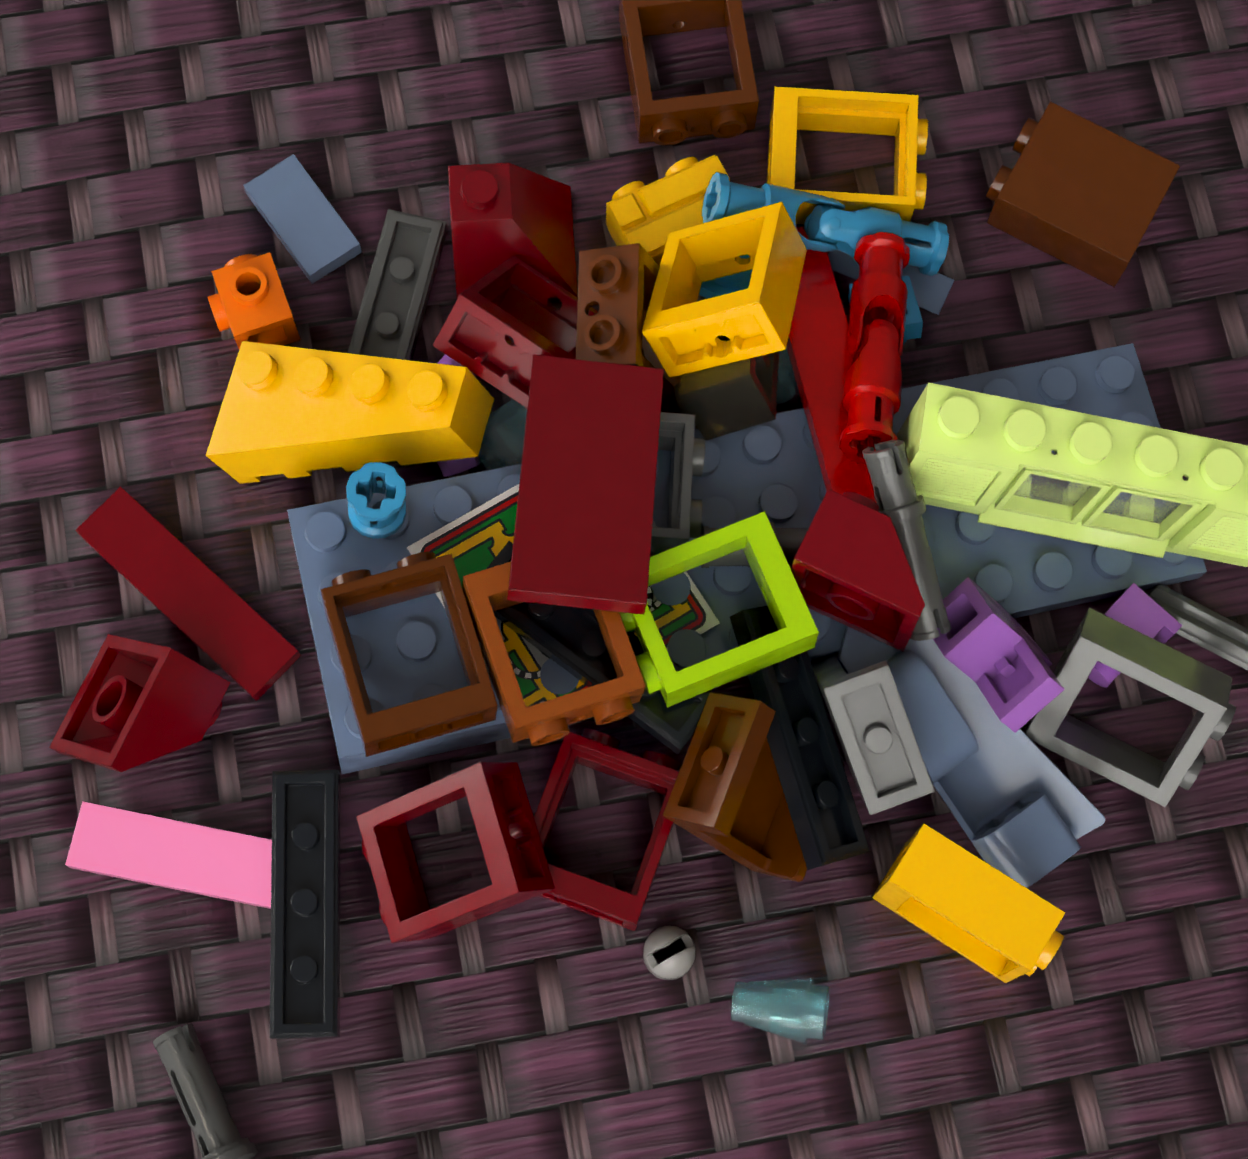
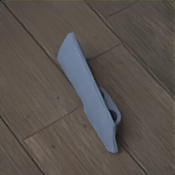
(992, 780)

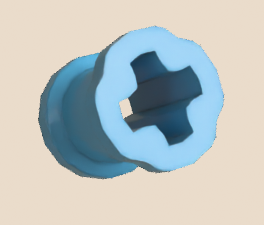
(360, 493)

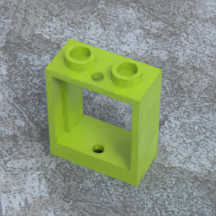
(778, 586)

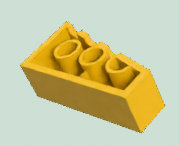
(332, 409)

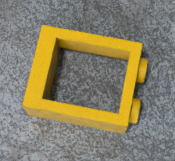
(850, 113)
(754, 318)
(971, 906)

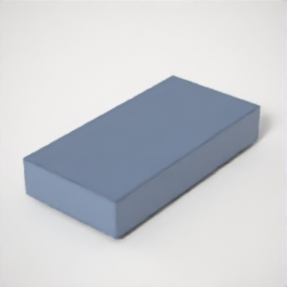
(302, 218)

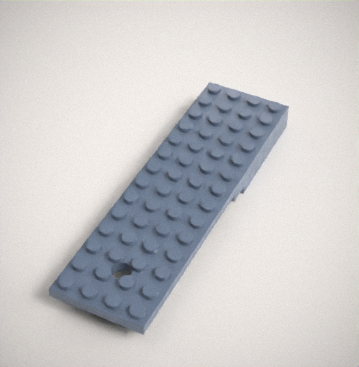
(769, 467)

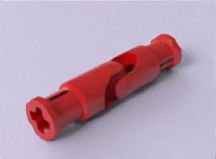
(875, 343)

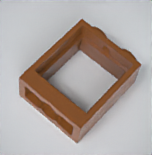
(549, 720)

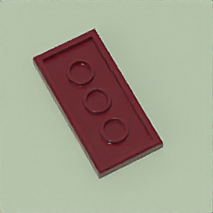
(587, 485)

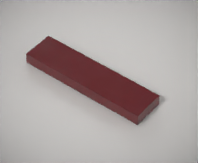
(188, 593)

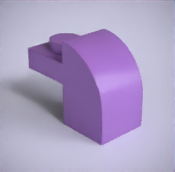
(997, 655)

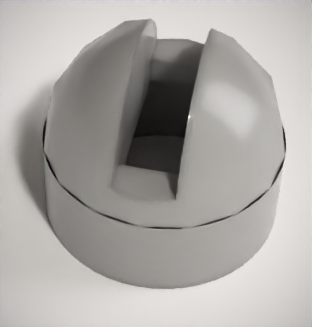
(676, 965)

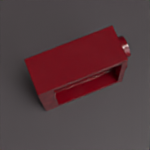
(516, 304)
(652, 772)
(506, 838)

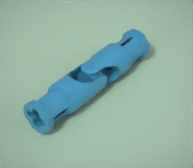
(828, 225)

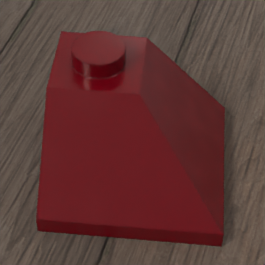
(506, 213)
(858, 570)
(139, 705)

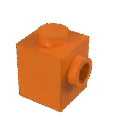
(252, 302)

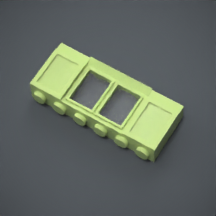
(1100, 486)

